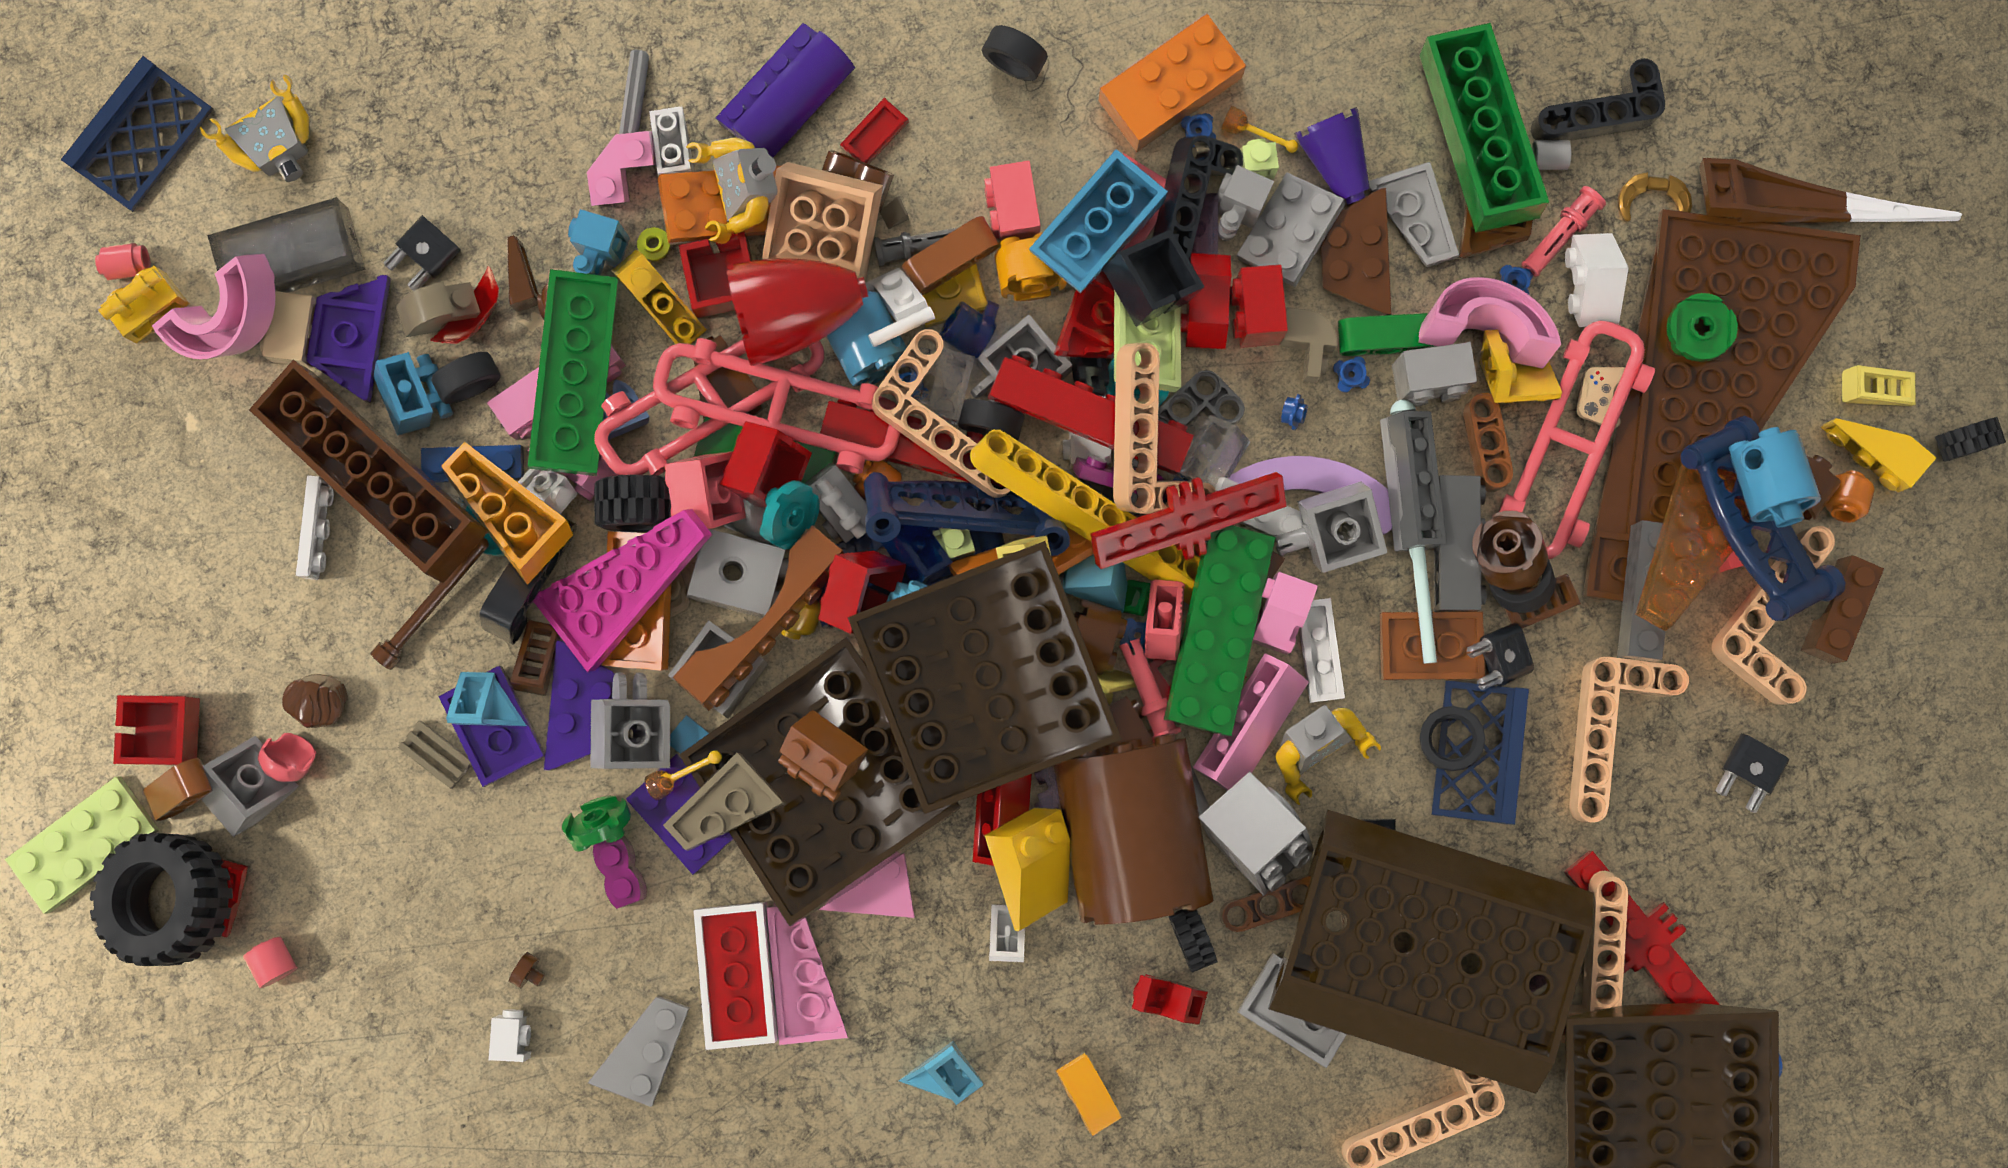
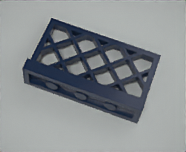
(112, 117)
(1510, 754)

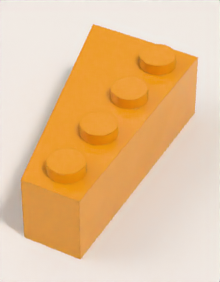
(516, 519)

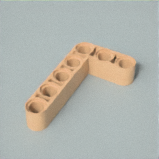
(934, 425)
(1146, 441)
(1748, 638)
(1605, 724)
(1610, 939)
(1436, 1113)

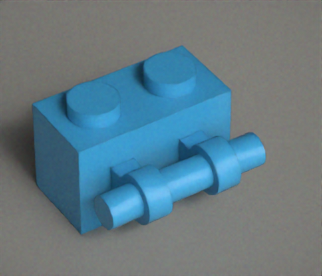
(598, 241)
(404, 394)

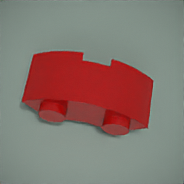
(1208, 312)

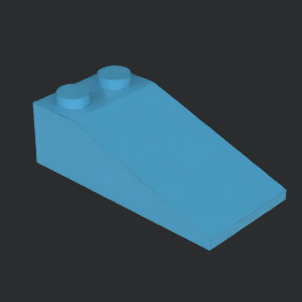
(1099, 221)

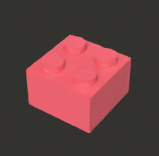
(1014, 201)
(696, 486)

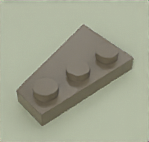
(722, 804)

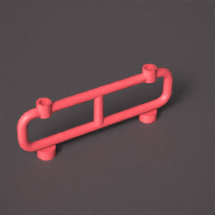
(1635, 376)
(621, 410)
(688, 411)

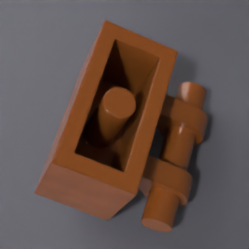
(821, 755)

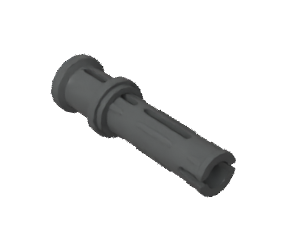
(905, 245)

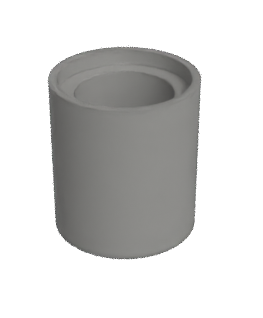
(1552, 154)

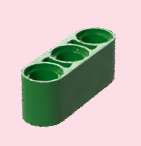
(1380, 334)

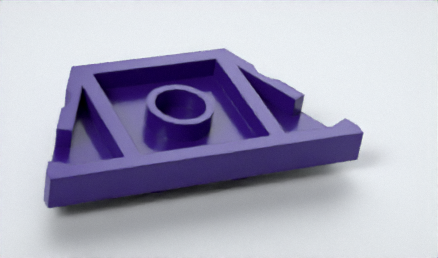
(349, 334)
(571, 707)

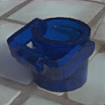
(970, 329)

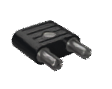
(427, 248)
(1504, 654)
(1755, 766)

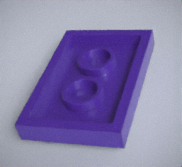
(497, 749)
(660, 811)

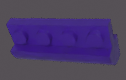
(786, 90)

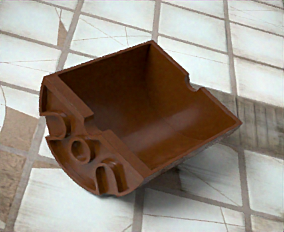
(1134, 831)

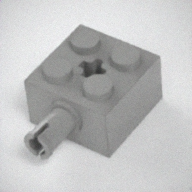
(1322, 517)

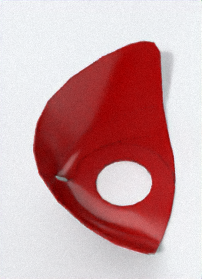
(486, 297)

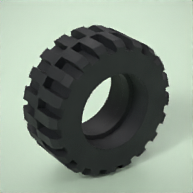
(123, 896)

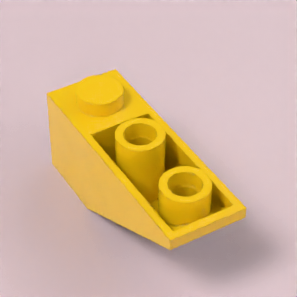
(658, 298)
(1889, 454)

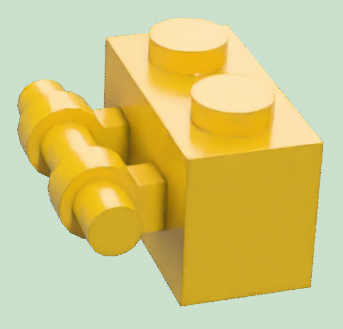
(142, 303)

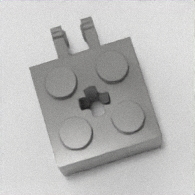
(1025, 341)
(617, 715)

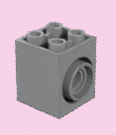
(760, 570)
(1258, 833)

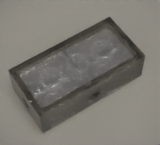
(300, 244)

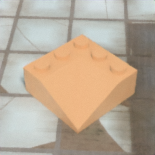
(822, 218)

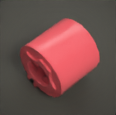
(270, 962)

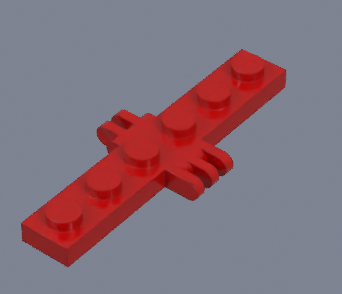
(1188, 519)
(1648, 940)

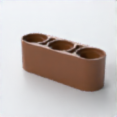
(951, 255)
(1493, 427)
(177, 789)

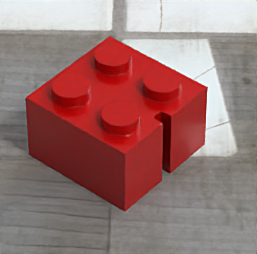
(707, 273)
(1259, 306)
(763, 461)
(848, 589)
(163, 729)

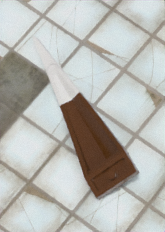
(1761, 195)

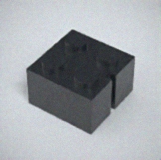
(1153, 277)

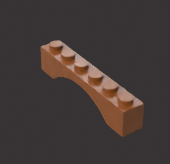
(715, 670)

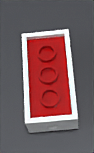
(735, 975)

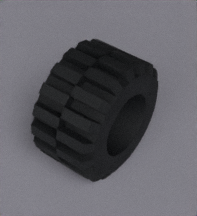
(631, 502)

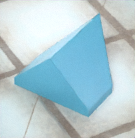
(1097, 585)
(481, 701)
(945, 1075)

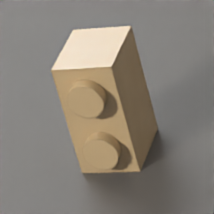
(289, 329)

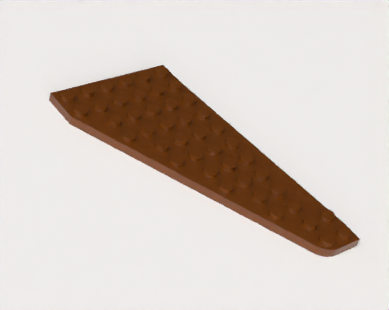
(1785, 296)

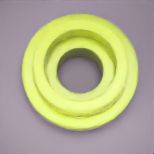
(653, 253)

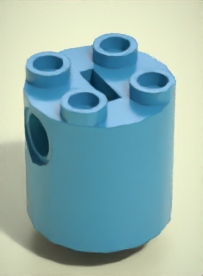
(854, 350)
(1775, 477)

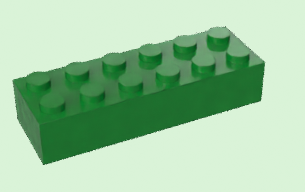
(1483, 127)

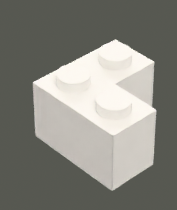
(1598, 278)

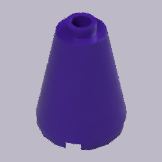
(1338, 154)

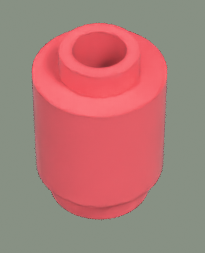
(122, 261)

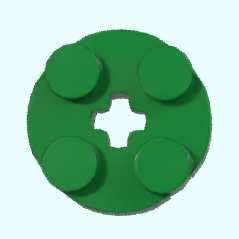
(1716, 315)
(598, 821)

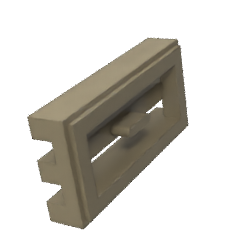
(412, 737)

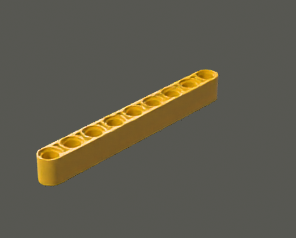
(1071, 502)

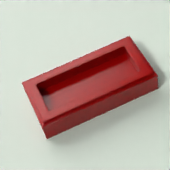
(874, 132)

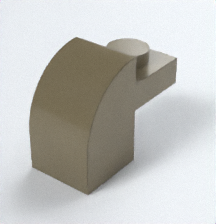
(434, 305)
(1311, 333)

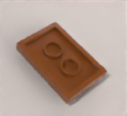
(1453, 635)

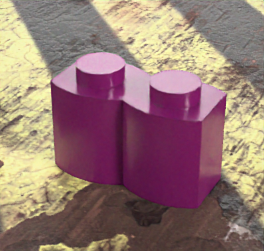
(622, 880)

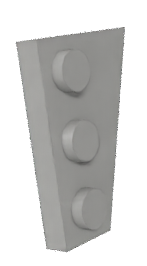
(1419, 212)
(643, 1055)

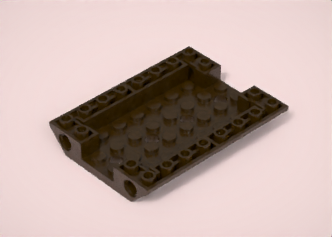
(1423, 996)

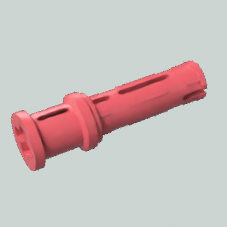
(1572, 220)
(1154, 704)

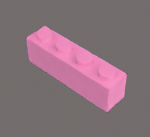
(516, 404)
(1260, 714)

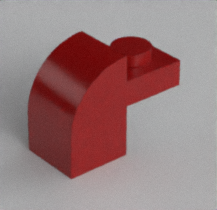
(1169, 999)

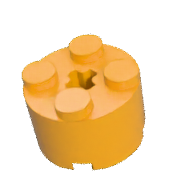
(1022, 272)

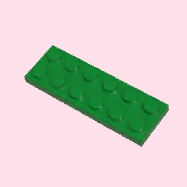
(572, 372)
(1219, 630)

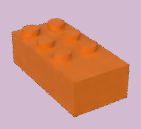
(1171, 82)

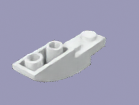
(670, 143)

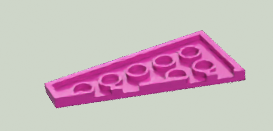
(612, 593)

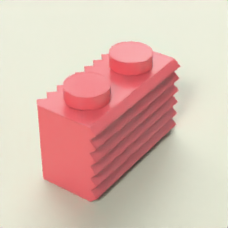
(1164, 620)

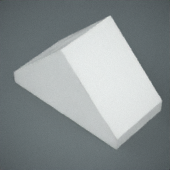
(1004, 941)

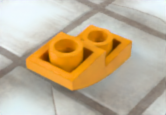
(1088, 1094)

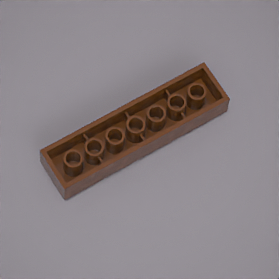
(368, 471)

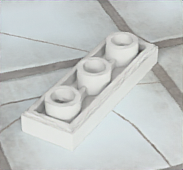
(314, 528)

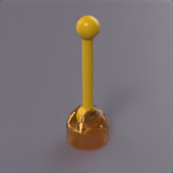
(1237, 122)
(661, 783)

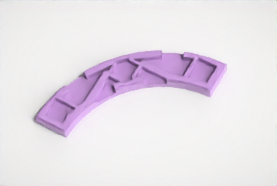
(1318, 476)

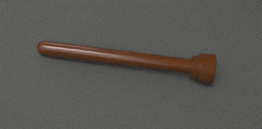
(389, 652)

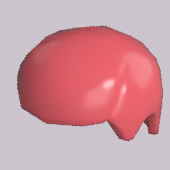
(287, 757)

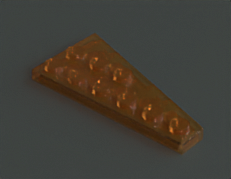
(1687, 550)

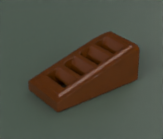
(522, 284)
(1568, 593)
(541, 685)

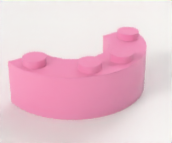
(1491, 306)
(241, 316)

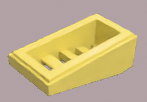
(1857, 386)

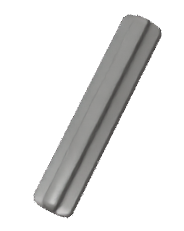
(634, 92)

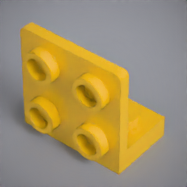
(1514, 381)

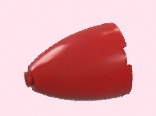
(791, 303)

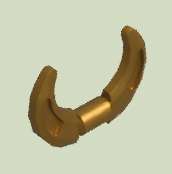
(1639, 183)

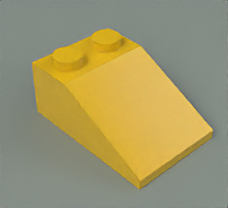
(1032, 864)

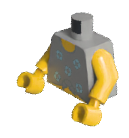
(268, 136)
(743, 181)
(1315, 740)

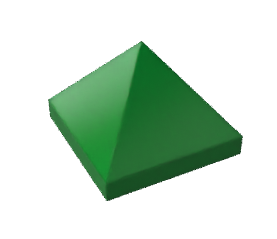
(1137, 597)

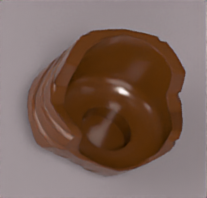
(315, 700)

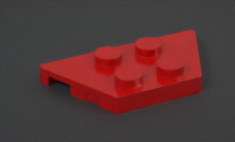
(1089, 322)

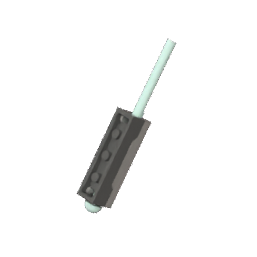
(1414, 501)

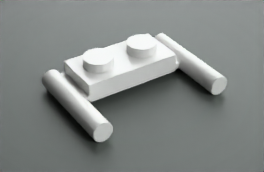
(903, 303)

